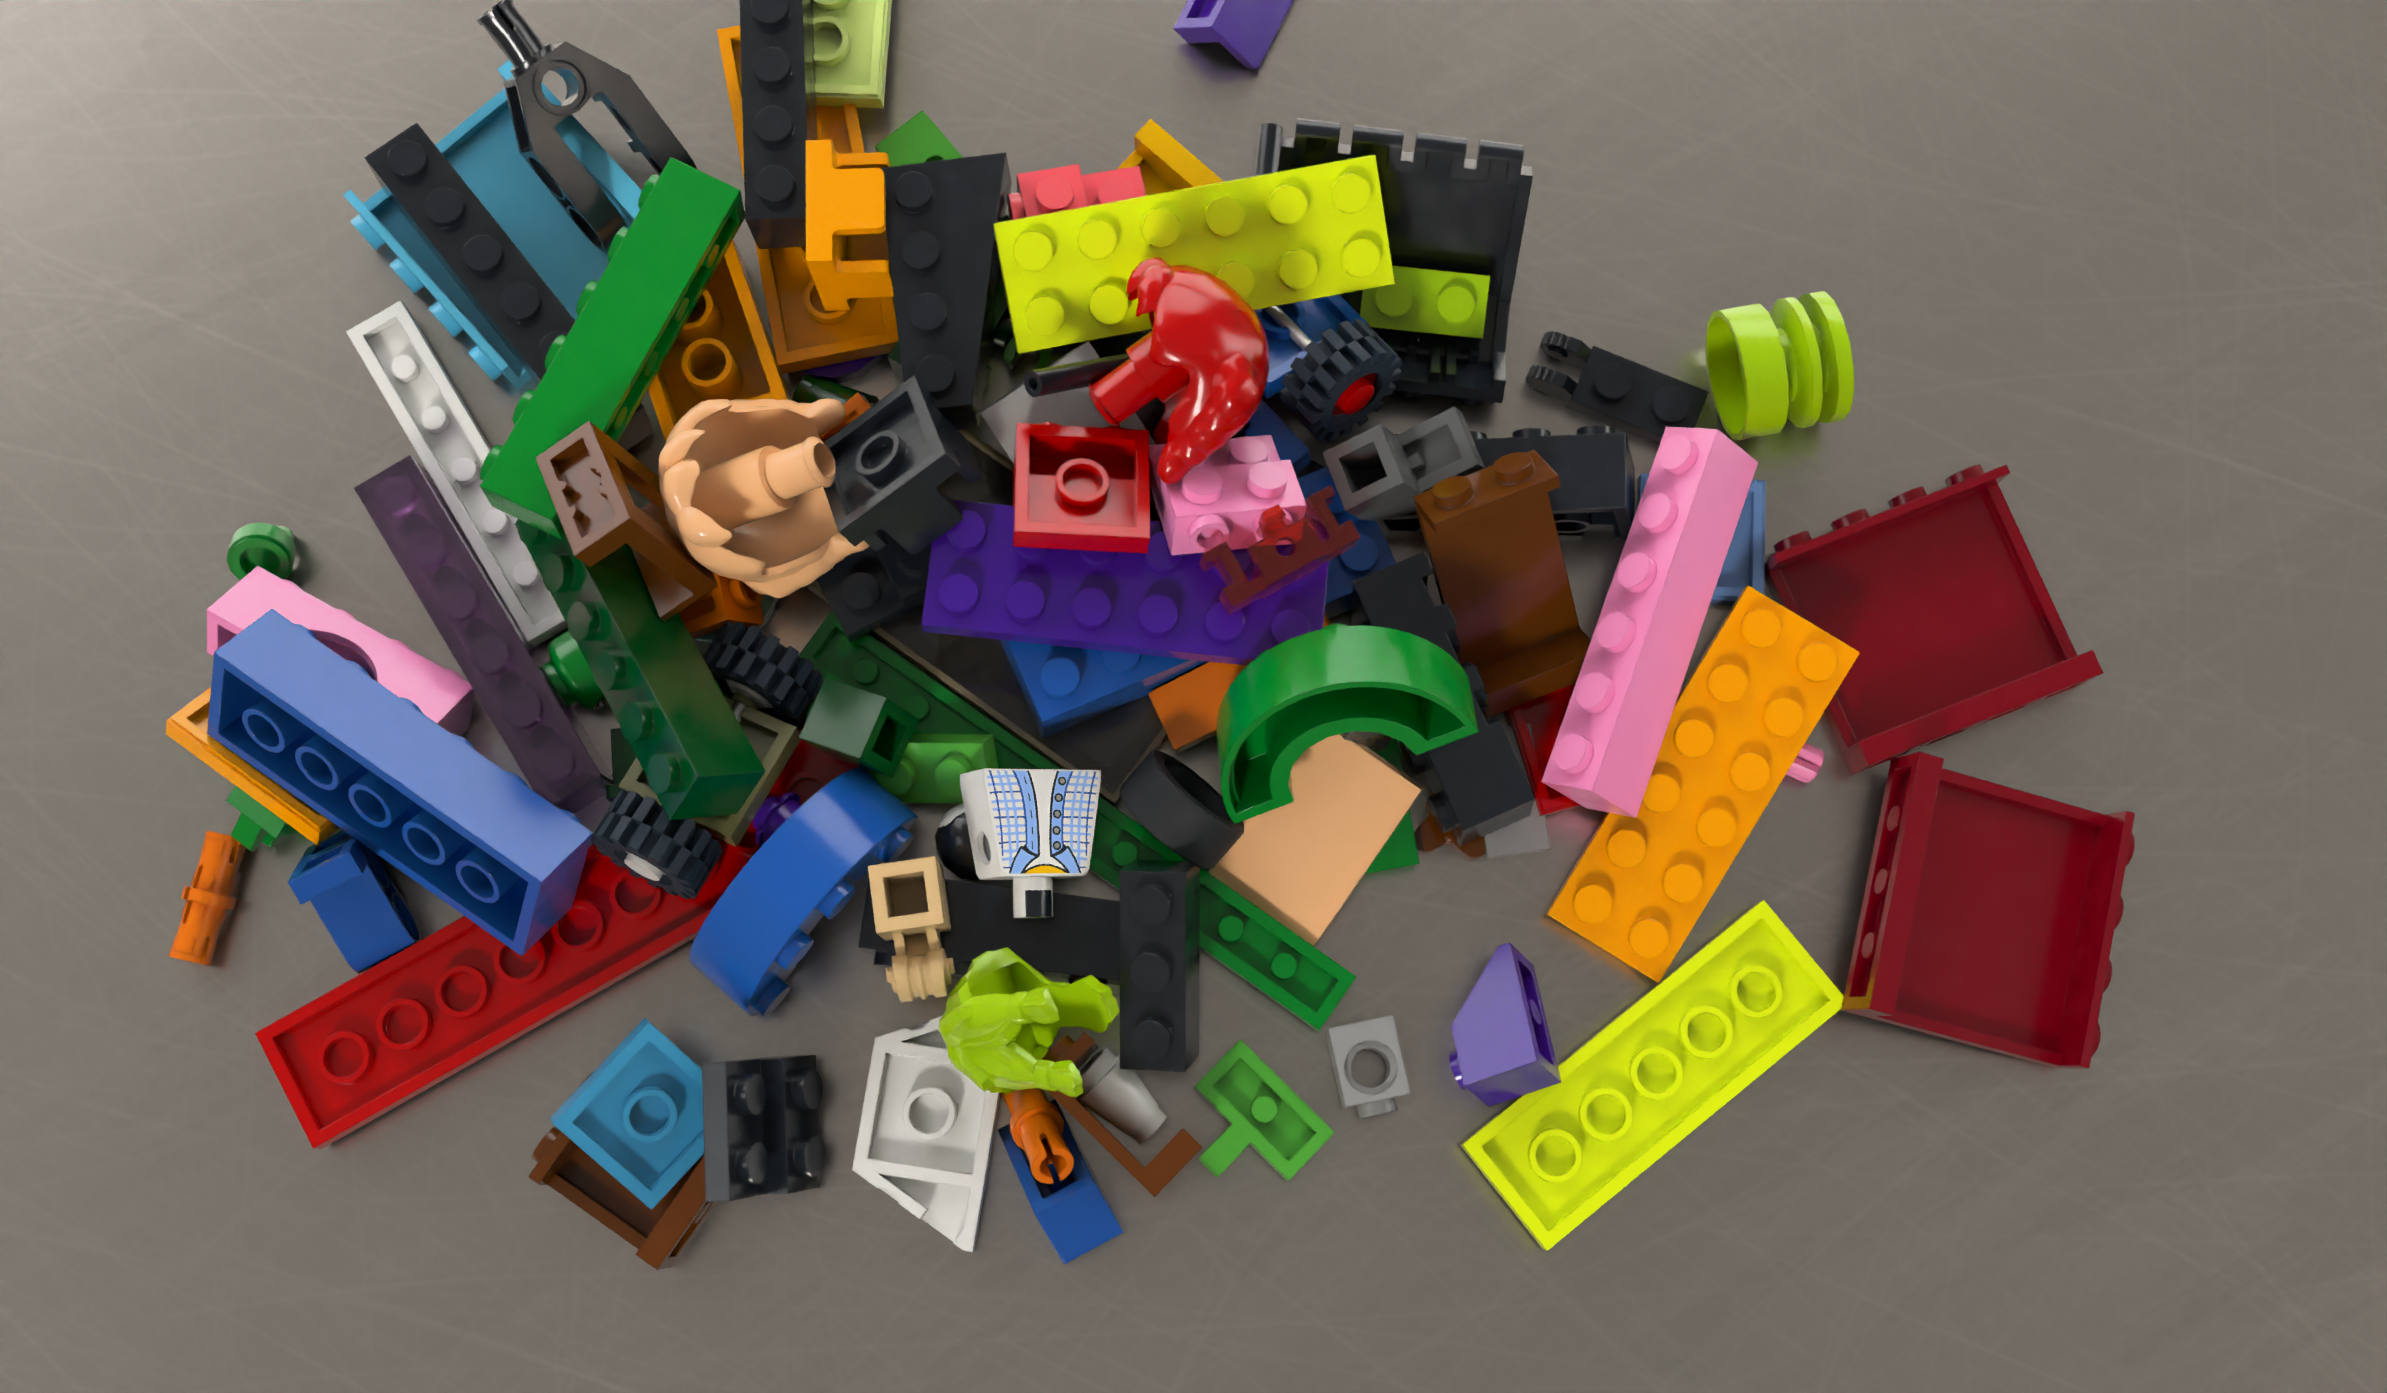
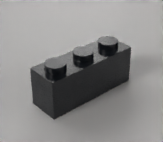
(1159, 965)

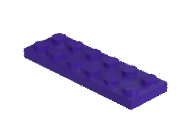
(1104, 598)

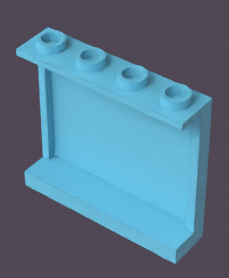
(490, 164)

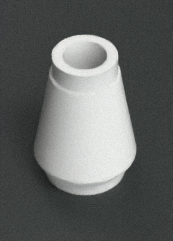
(1119, 1096)

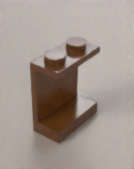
(1164, 1164)

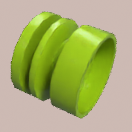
(1779, 365)

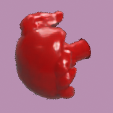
(1199, 359)

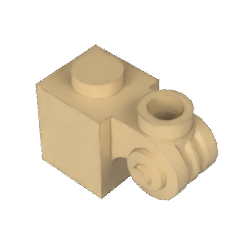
(912, 912)

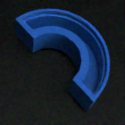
(794, 881)

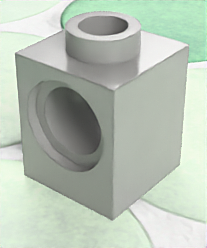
(1372, 1035)

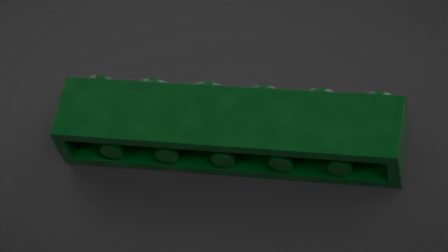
(651, 680)

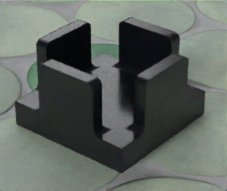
(892, 471)

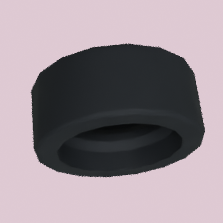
(1180, 809)

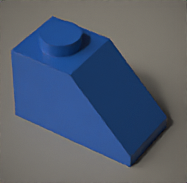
(1069, 1210)

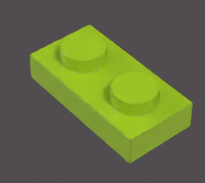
(1429, 302)

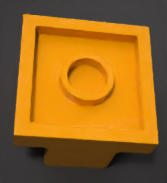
(846, 224)

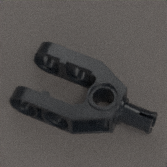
(537, 118)

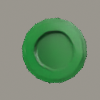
(262, 546)

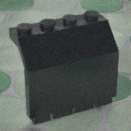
(1444, 218)

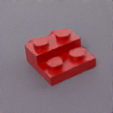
(1081, 488)

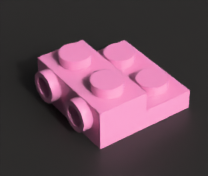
(1226, 496)

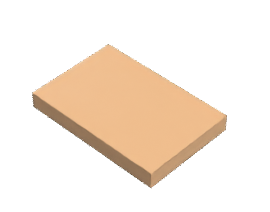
(1314, 851)

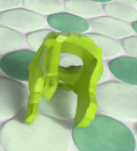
(1009, 1015)

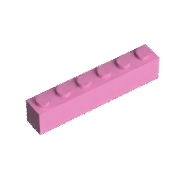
(1650, 621)

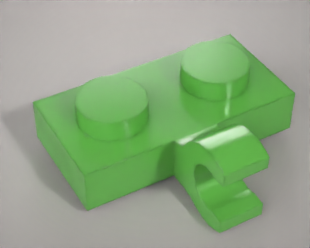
(1260, 1114)

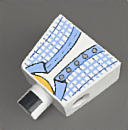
(1031, 829)

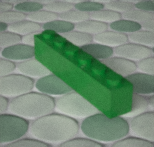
(619, 333)

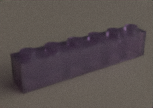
(484, 637)

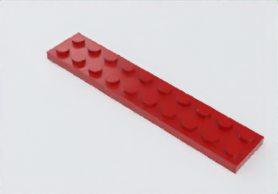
(472, 994)

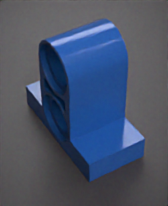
(355, 900)

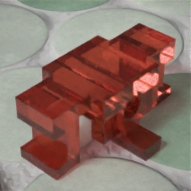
(1277, 571)

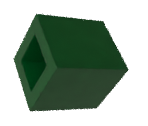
(858, 727)

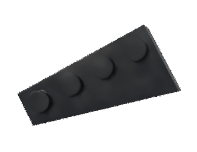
(946, 273)
(1473, 778)

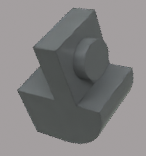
(1383, 470)

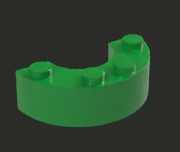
(1329, 687)

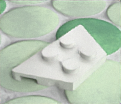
(926, 1132)

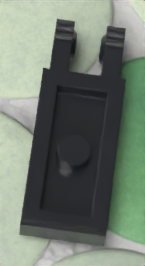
(1617, 389)

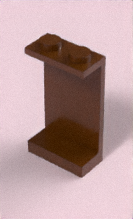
(1505, 578)

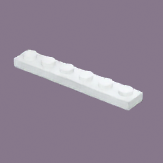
(453, 456)

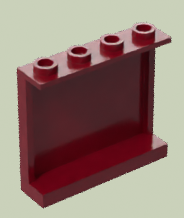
(1939, 610)
(1989, 915)

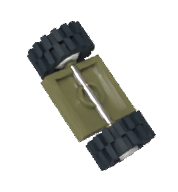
(769, 697)

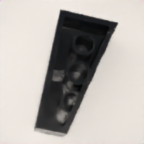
(1592, 471)

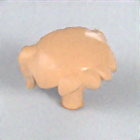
(750, 492)

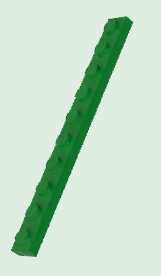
(1230, 925)

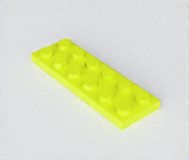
(1264, 235)
(1654, 1074)

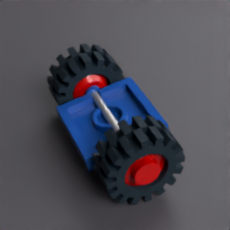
(1327, 364)

